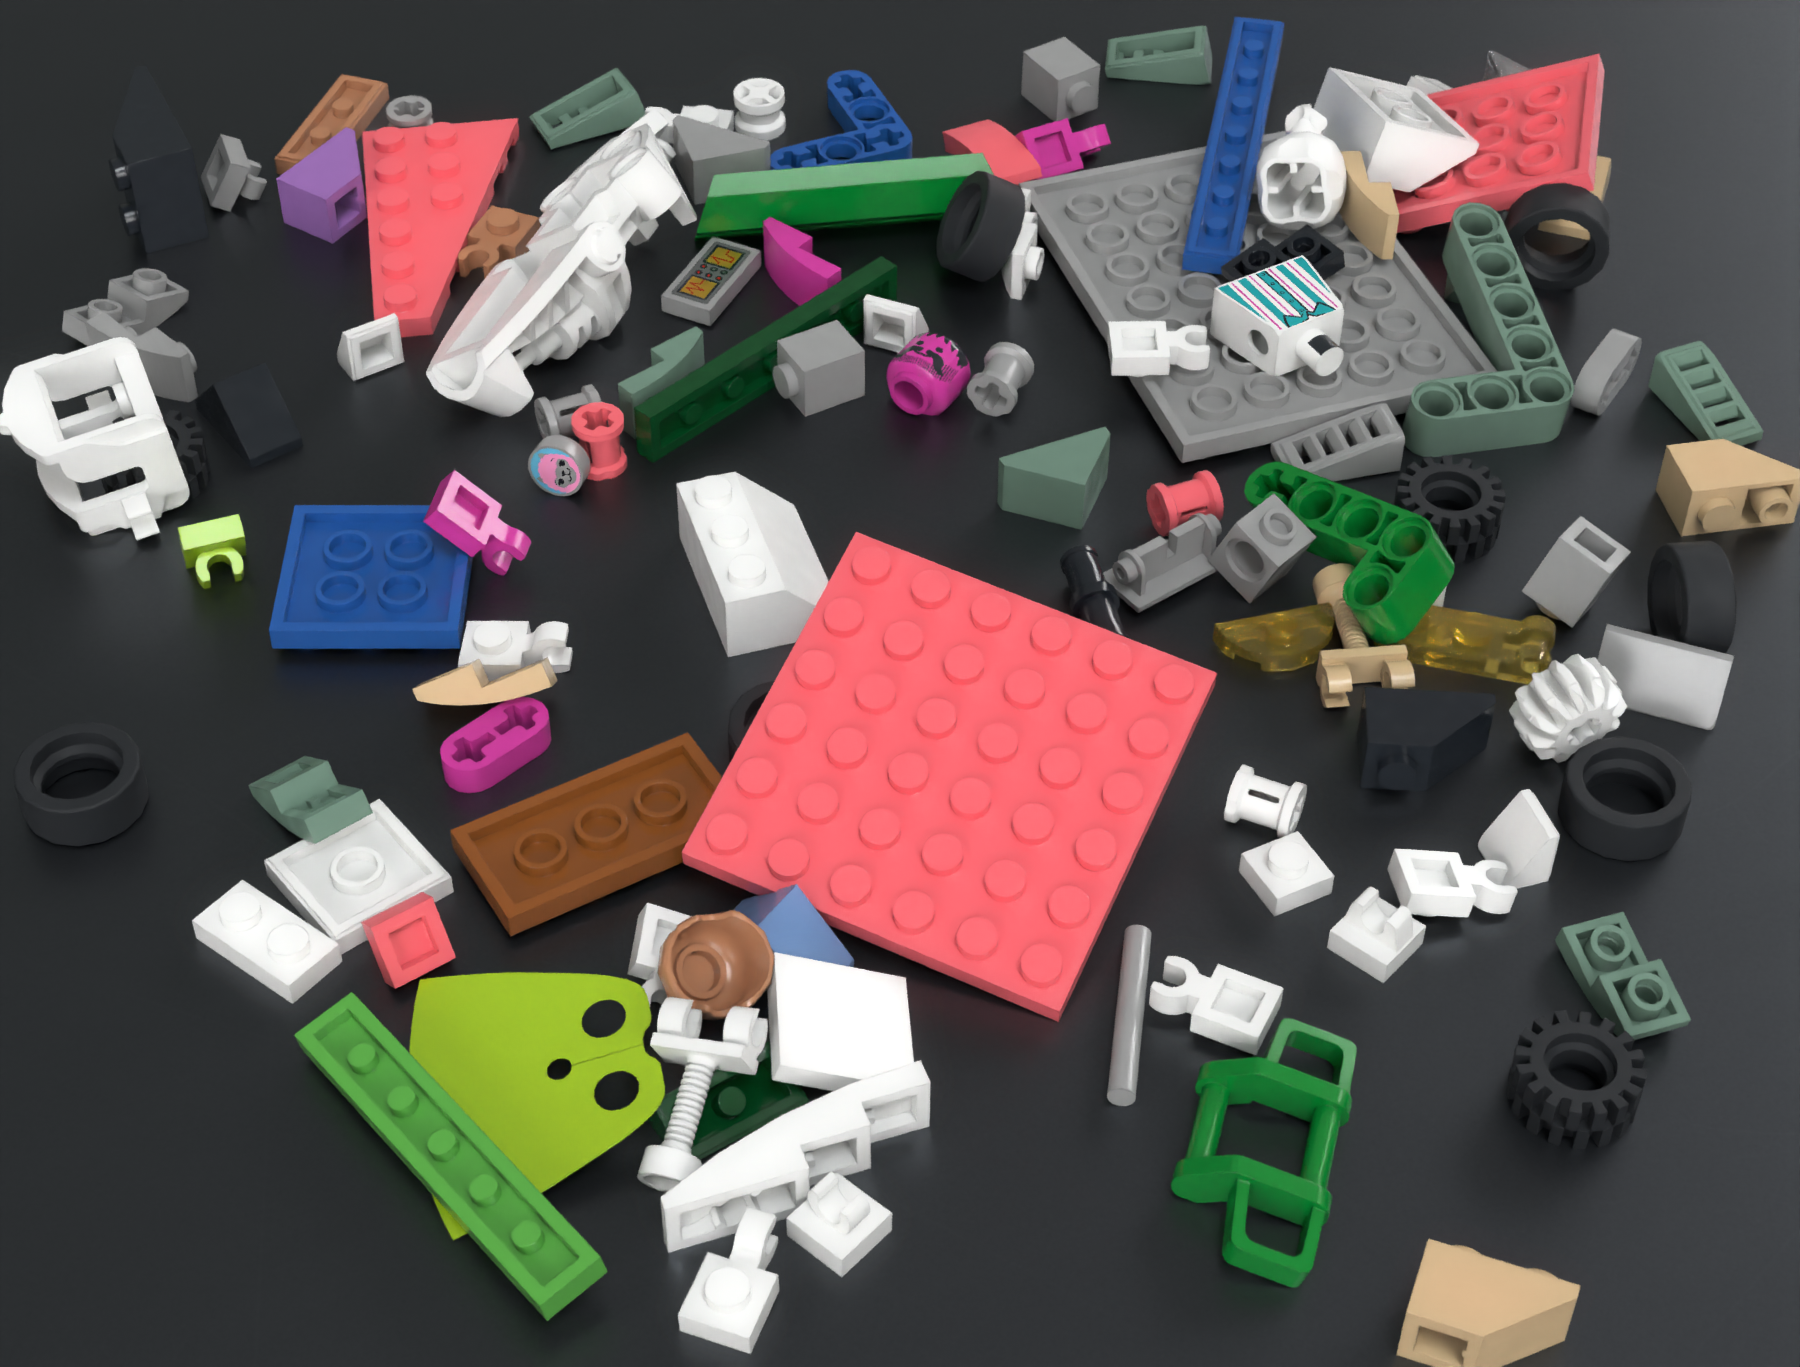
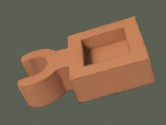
(495, 238)

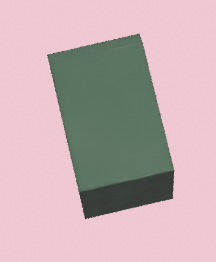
(1056, 479)

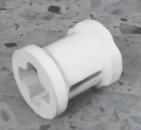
(1265, 801)

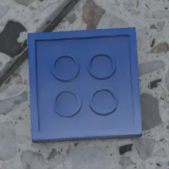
(369, 581)

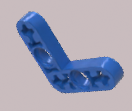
(863, 140)

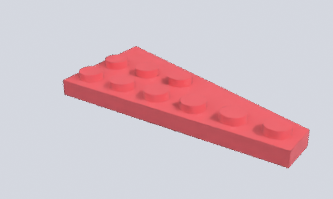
(421, 203)

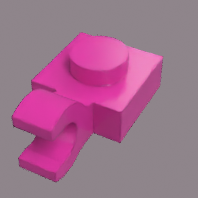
(1059, 149)
(471, 523)

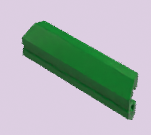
(835, 195)

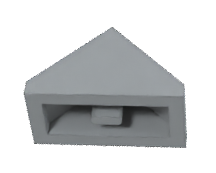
(711, 150)

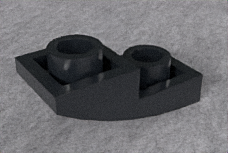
(1318, 250)

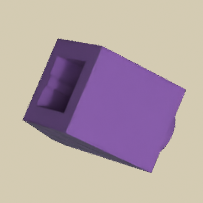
(325, 189)

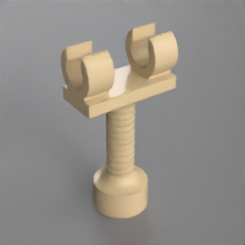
(1356, 660)

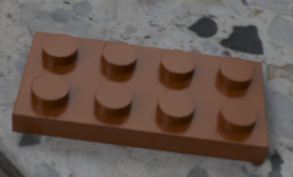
(588, 834)

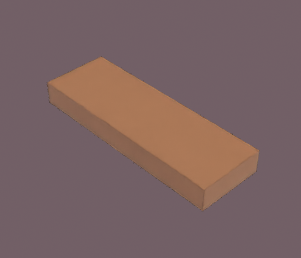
(348, 103)

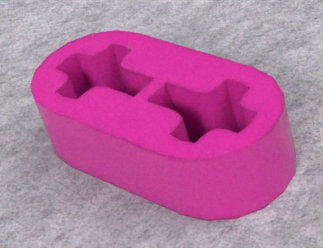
(495, 745)

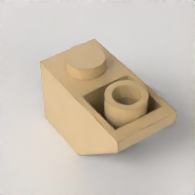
(1725, 488)
(1482, 1310)

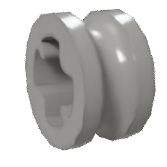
(409, 112)

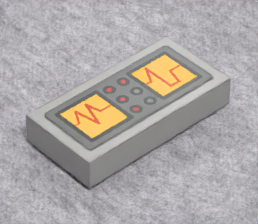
(711, 281)

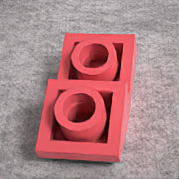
(1002, 150)

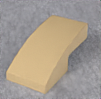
(1369, 208)
(472, 687)

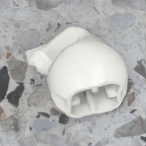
(1301, 174)

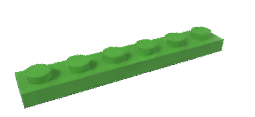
(452, 1156)

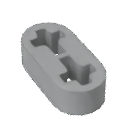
(1606, 371)

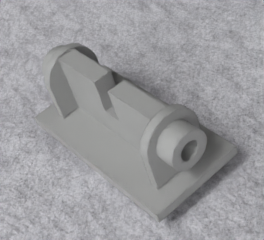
(1168, 565)

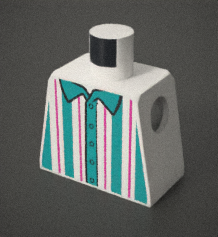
(1281, 319)

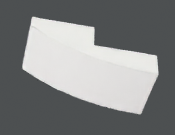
(1026, 258)

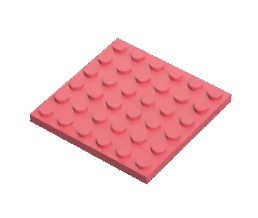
(953, 773)

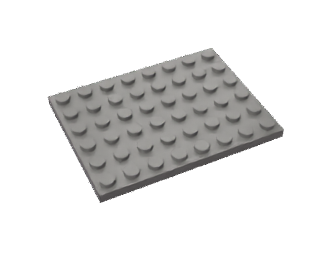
(1122, 250)

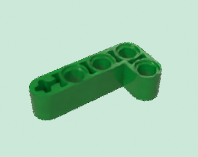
(1394, 551)

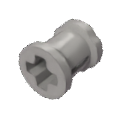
(1004, 372)
(555, 415)

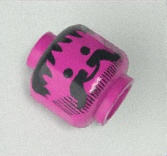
(928, 374)

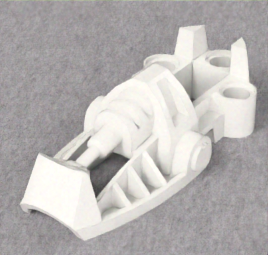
(569, 282)

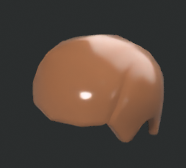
(716, 962)

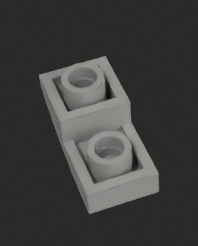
(133, 301)
(166, 363)

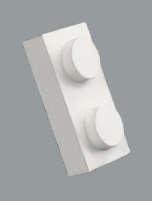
(267, 941)

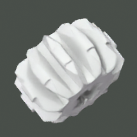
(1567, 707)

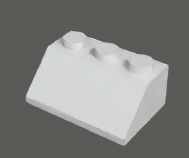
(1394, 127)
(749, 561)

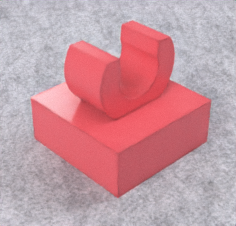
(408, 940)

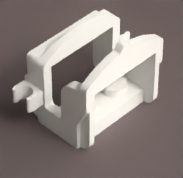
(89, 443)

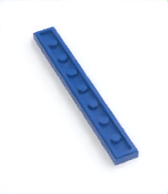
(1233, 146)

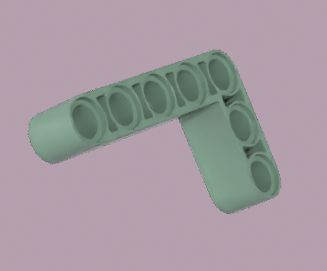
(1532, 385)

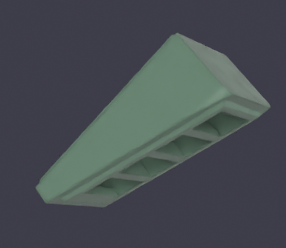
(1162, 56)
(590, 111)
(1695, 366)

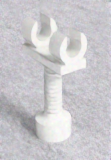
(678, 1043)

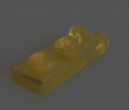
(1481, 644)

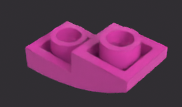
(792, 262)

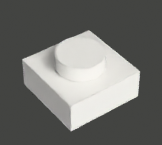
(1286, 873)

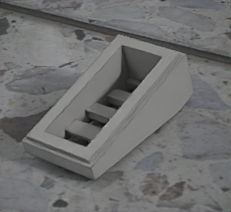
(1360, 445)

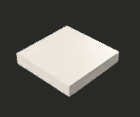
(356, 875)
(835, 1023)

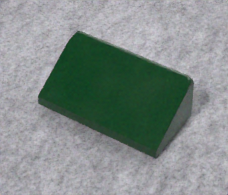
(735, 1106)

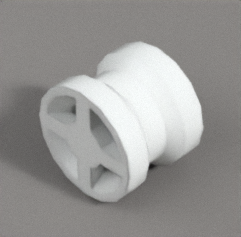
(759, 108)

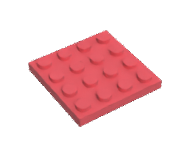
(1530, 134)

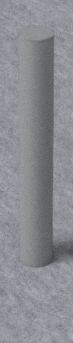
(1129, 1016)

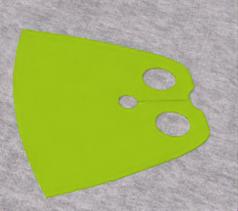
(491, 1052)

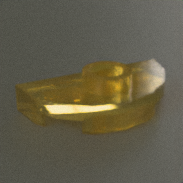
(1278, 639)

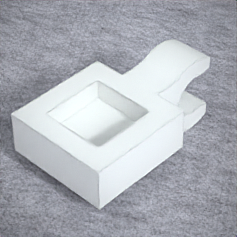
(511, 646)
(736, 1293)

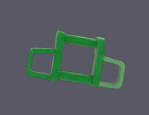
(1246, 1182)

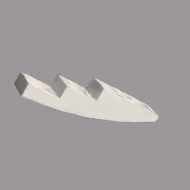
(791, 1153)

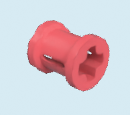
(599, 440)
(1176, 503)

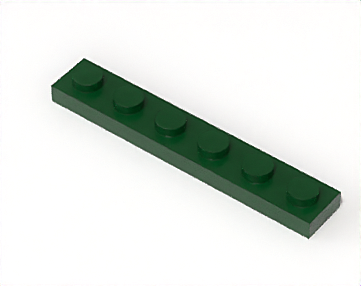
(747, 368)

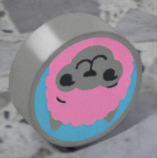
(559, 465)

